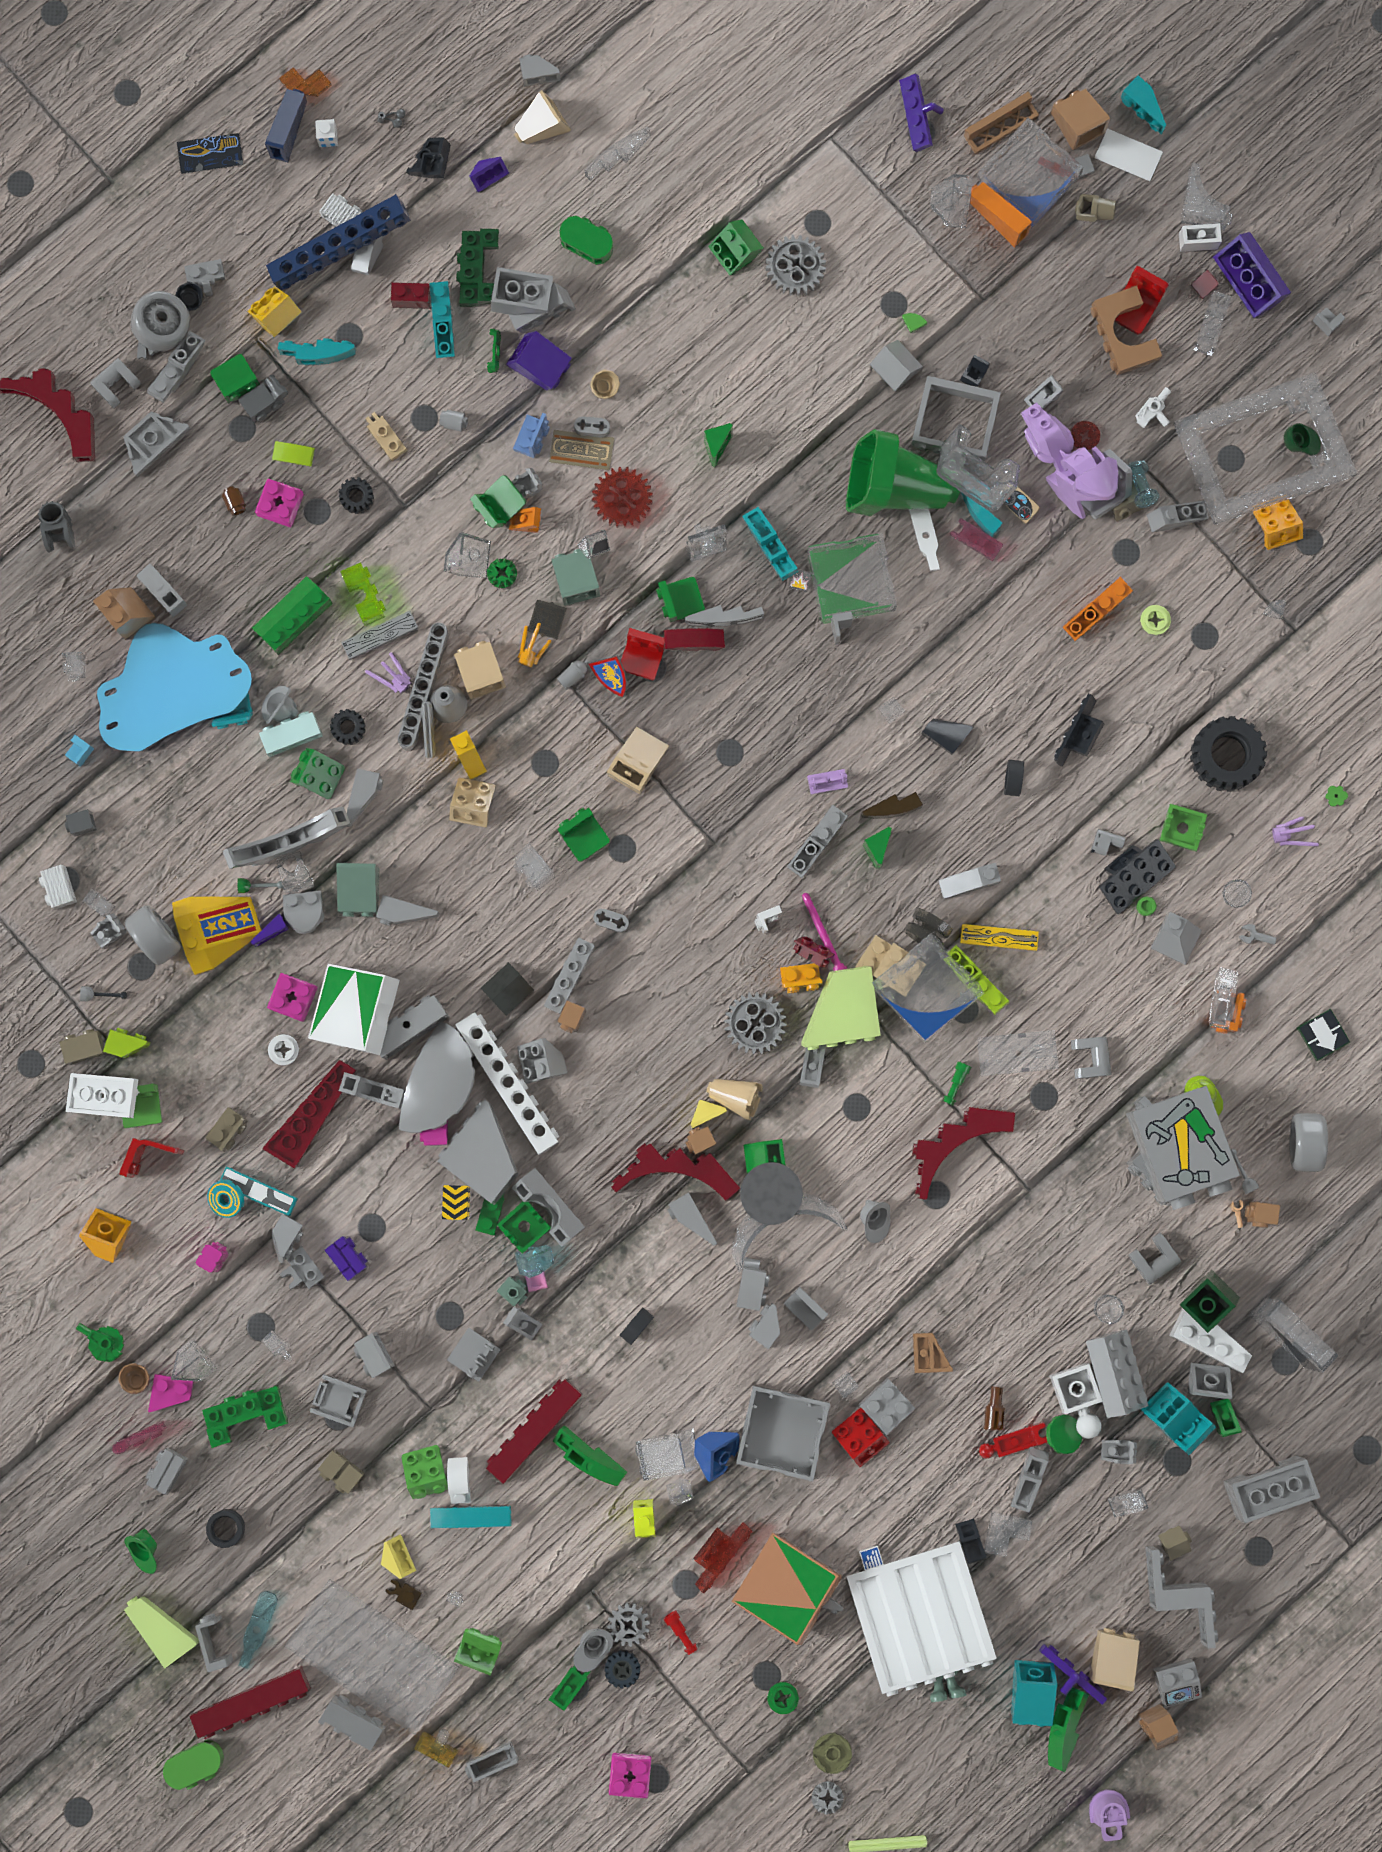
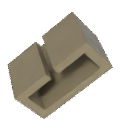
(81, 1047)
(340, 1471)

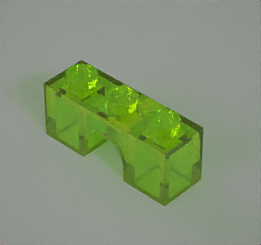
(370, 608)

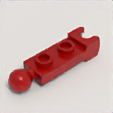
(1014, 1441)

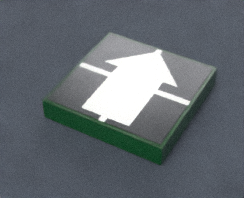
(1323, 1035)

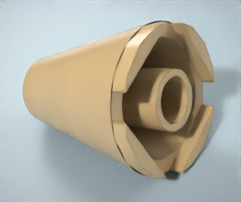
(736, 1095)

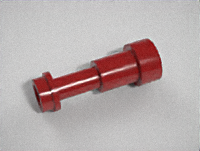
(676, 1625)

